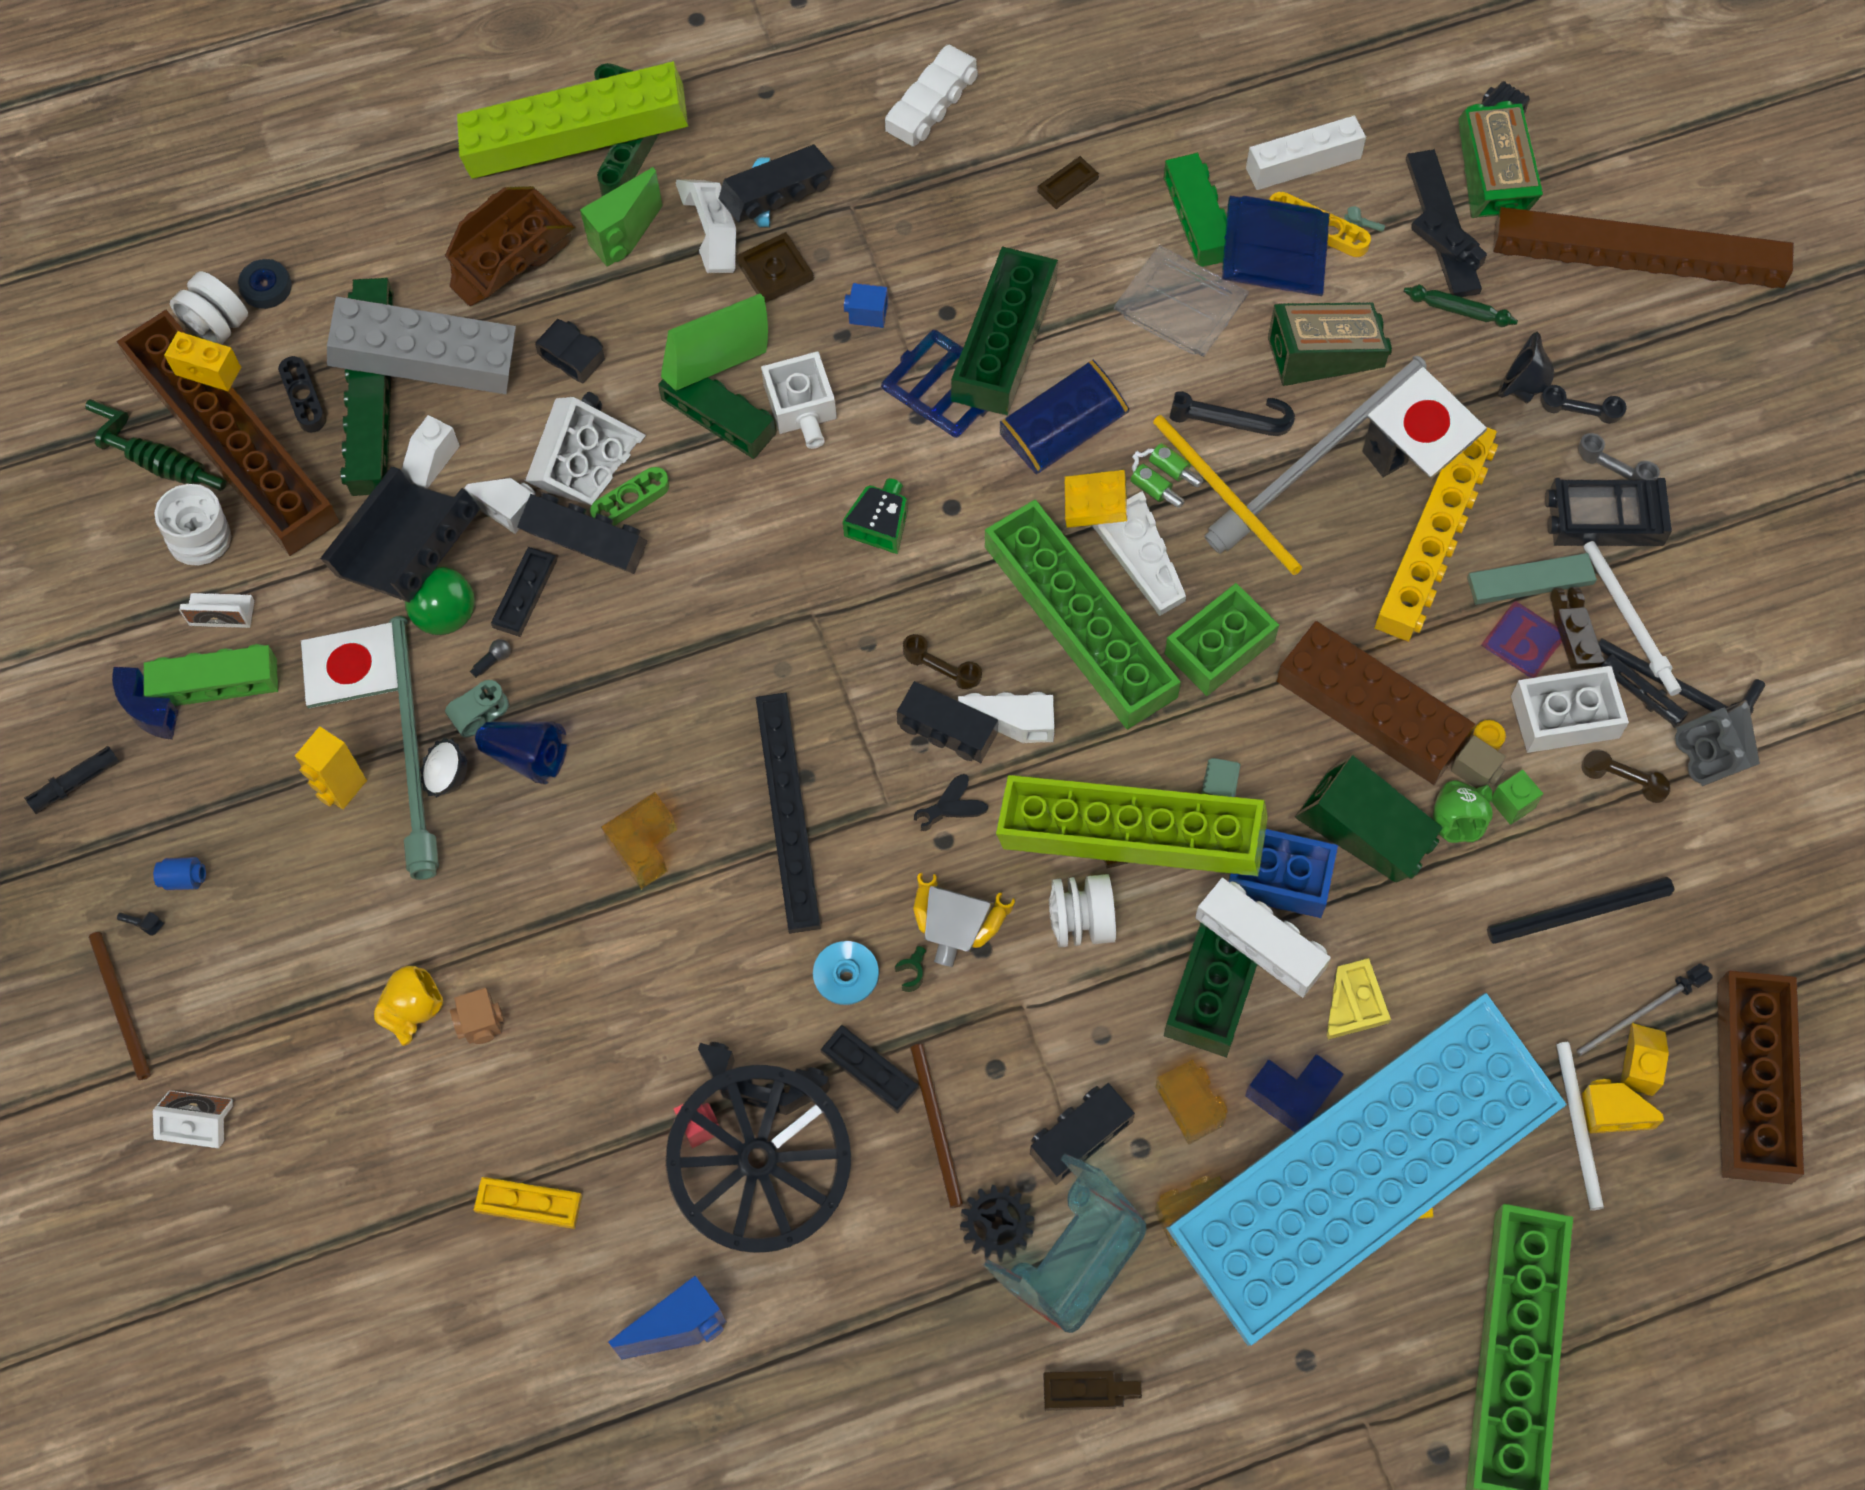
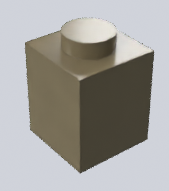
(1479, 763)

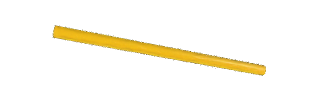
(1228, 495)

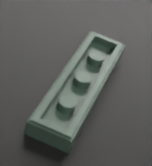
(1531, 578)

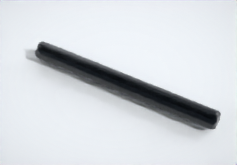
(1580, 910)

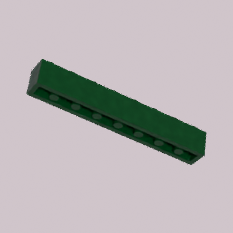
(367, 409)

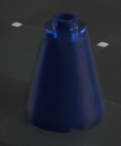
(525, 747)

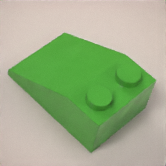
(622, 217)

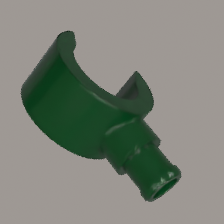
(914, 963)

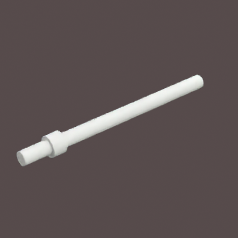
(1659, 664)

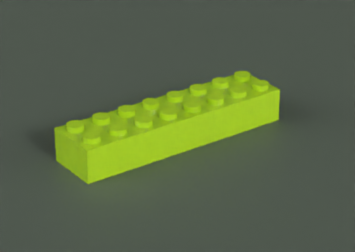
(572, 120)
(1133, 825)

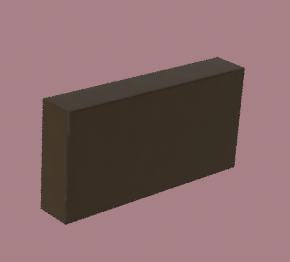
(1068, 182)

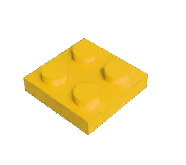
(1095, 498)

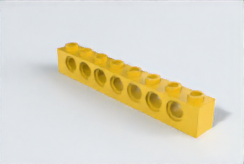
(1394, 615)

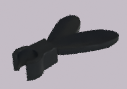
(951, 805)

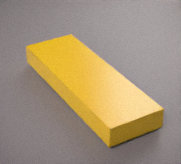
(528, 1202)

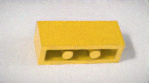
(330, 768)

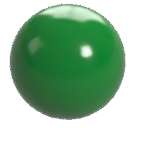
(442, 603)

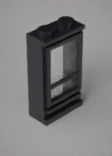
(1608, 512)

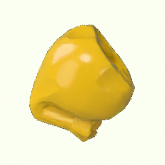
(406, 1001)

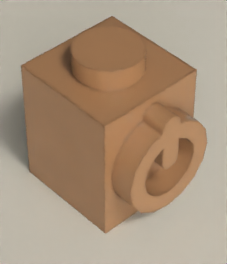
(476, 1017)

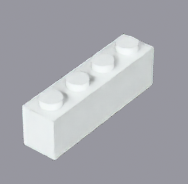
(1305, 152)
(1263, 936)

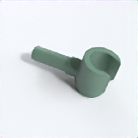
(1354, 216)

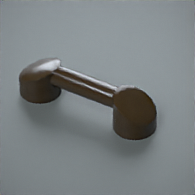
(966, 675)
(1655, 786)

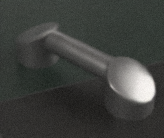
(1591, 451)

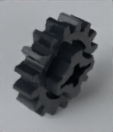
(1009, 1228)

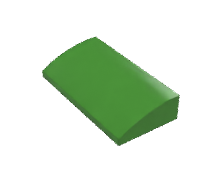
(715, 342)

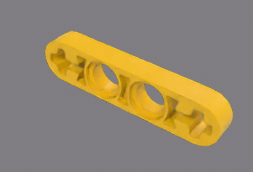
(1335, 241)

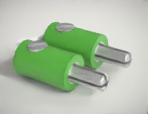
(1155, 484)

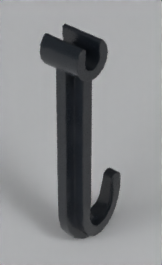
(1184, 408)

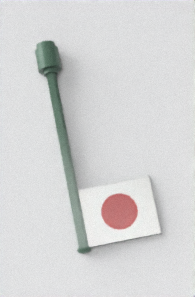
(366, 665)

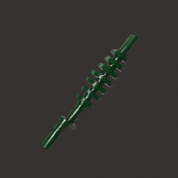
(154, 457)

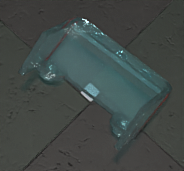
(1084, 1256)

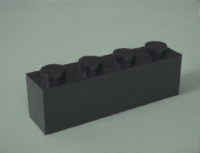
(776, 183)
(583, 533)

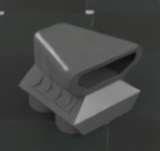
(1719, 743)

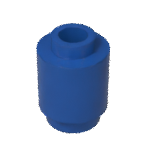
(179, 873)

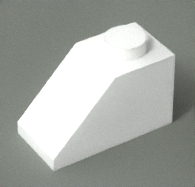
(429, 451)
(501, 500)

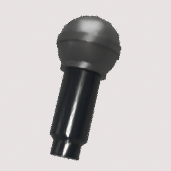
(498, 651)

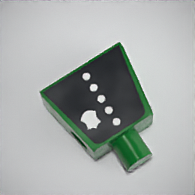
(878, 517)

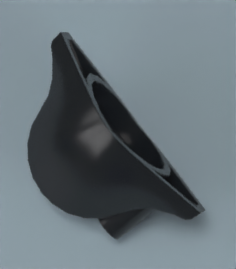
(1530, 371)

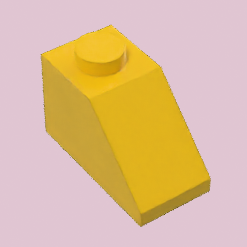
(1645, 1060)
(1617, 1108)

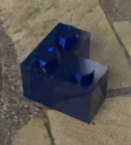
(1291, 1099)

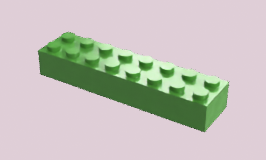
(1082, 614)
(1520, 1351)

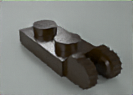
(1576, 629)

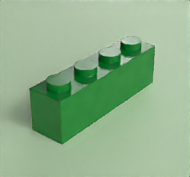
(1197, 207)

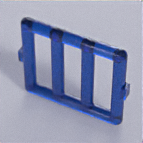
(912, 398)

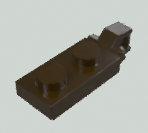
(1088, 1390)

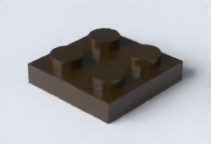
(774, 267)

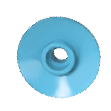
(842, 958)

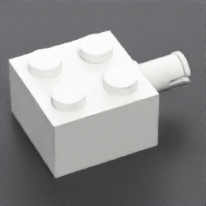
(800, 396)

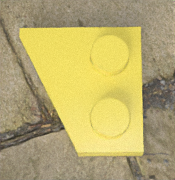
(1356, 1000)

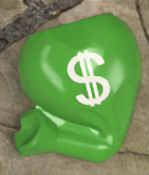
(1463, 811)

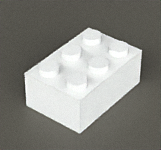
(1569, 709)

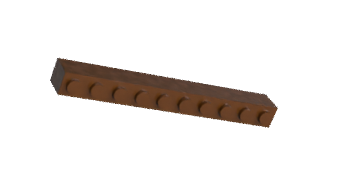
(1643, 247)

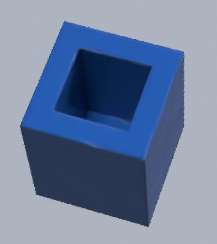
(867, 305)

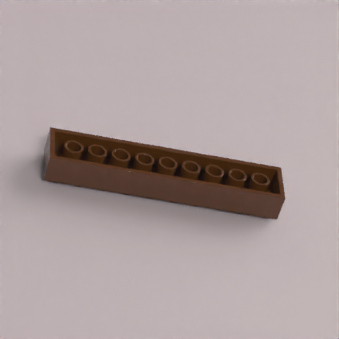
(232, 441)

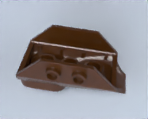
(503, 239)

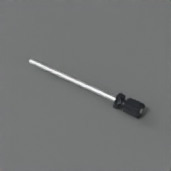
(1696, 976)

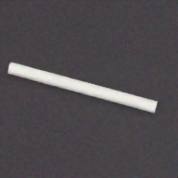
(1579, 1126)

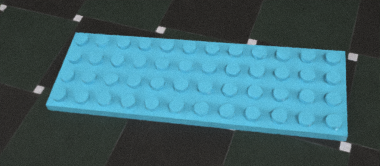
(1365, 1168)

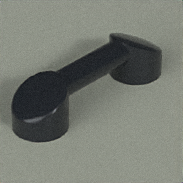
(1555, 399)

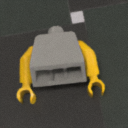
(956, 919)

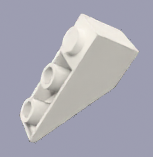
(1019, 716)

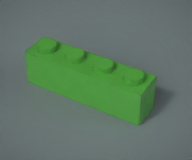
(212, 675)

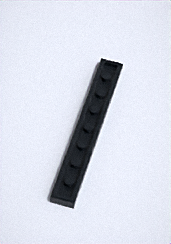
(788, 813)

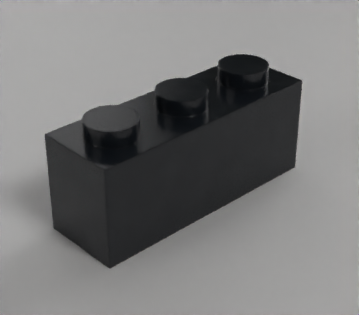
(947, 722)
(1081, 1131)

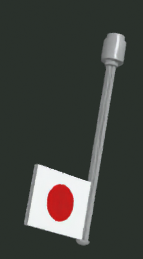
(1409, 410)

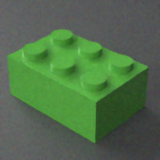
(1221, 639)

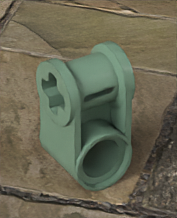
(475, 708)

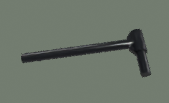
(1687, 691)

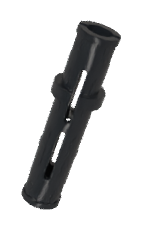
(1673, 713)
(60, 787)

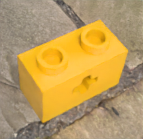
(202, 361)

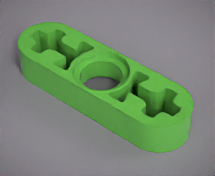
(633, 485)

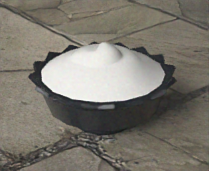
(443, 768)

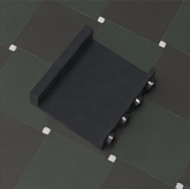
(399, 536)

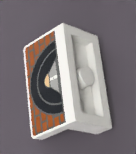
(218, 610)
(191, 1119)

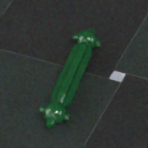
(1460, 306)

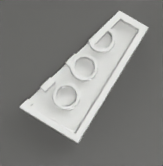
(1144, 555)

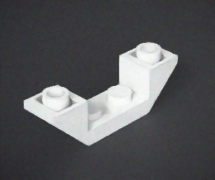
(720, 239)

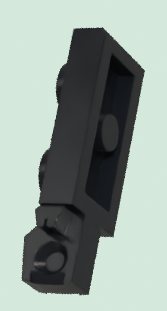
(1448, 238)

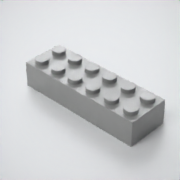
(420, 345)

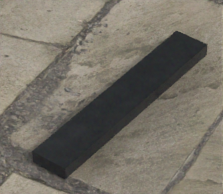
(1433, 190)

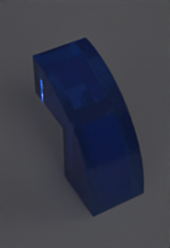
(151, 714)

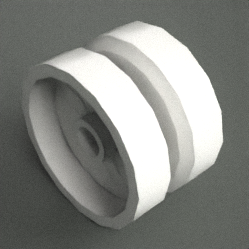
(208, 308)

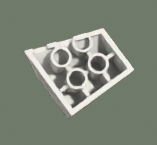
(580, 451)

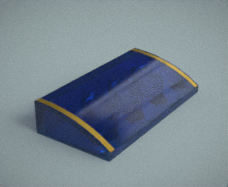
(1063, 417)

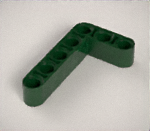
(623, 158)

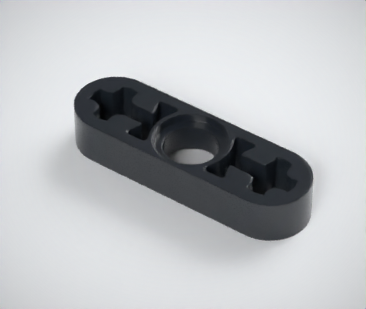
(310, 401)

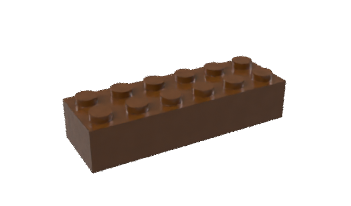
(1375, 702)
(1760, 1078)

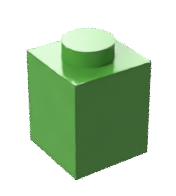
(1516, 797)

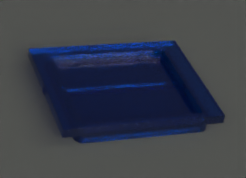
(1275, 245)

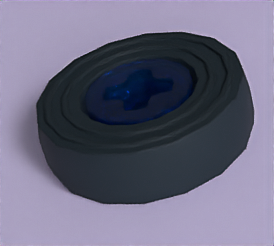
(268, 296)

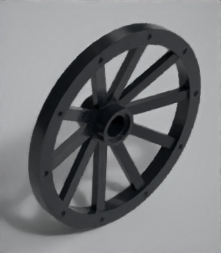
(827, 1203)

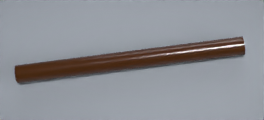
(119, 1005)
(936, 1126)

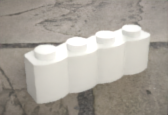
(931, 95)

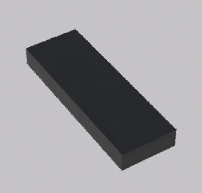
(524, 591)
(869, 1069)

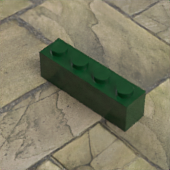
(722, 414)

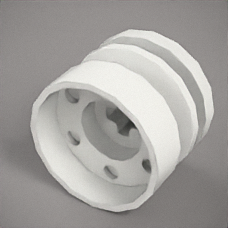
(193, 524)
(1083, 910)

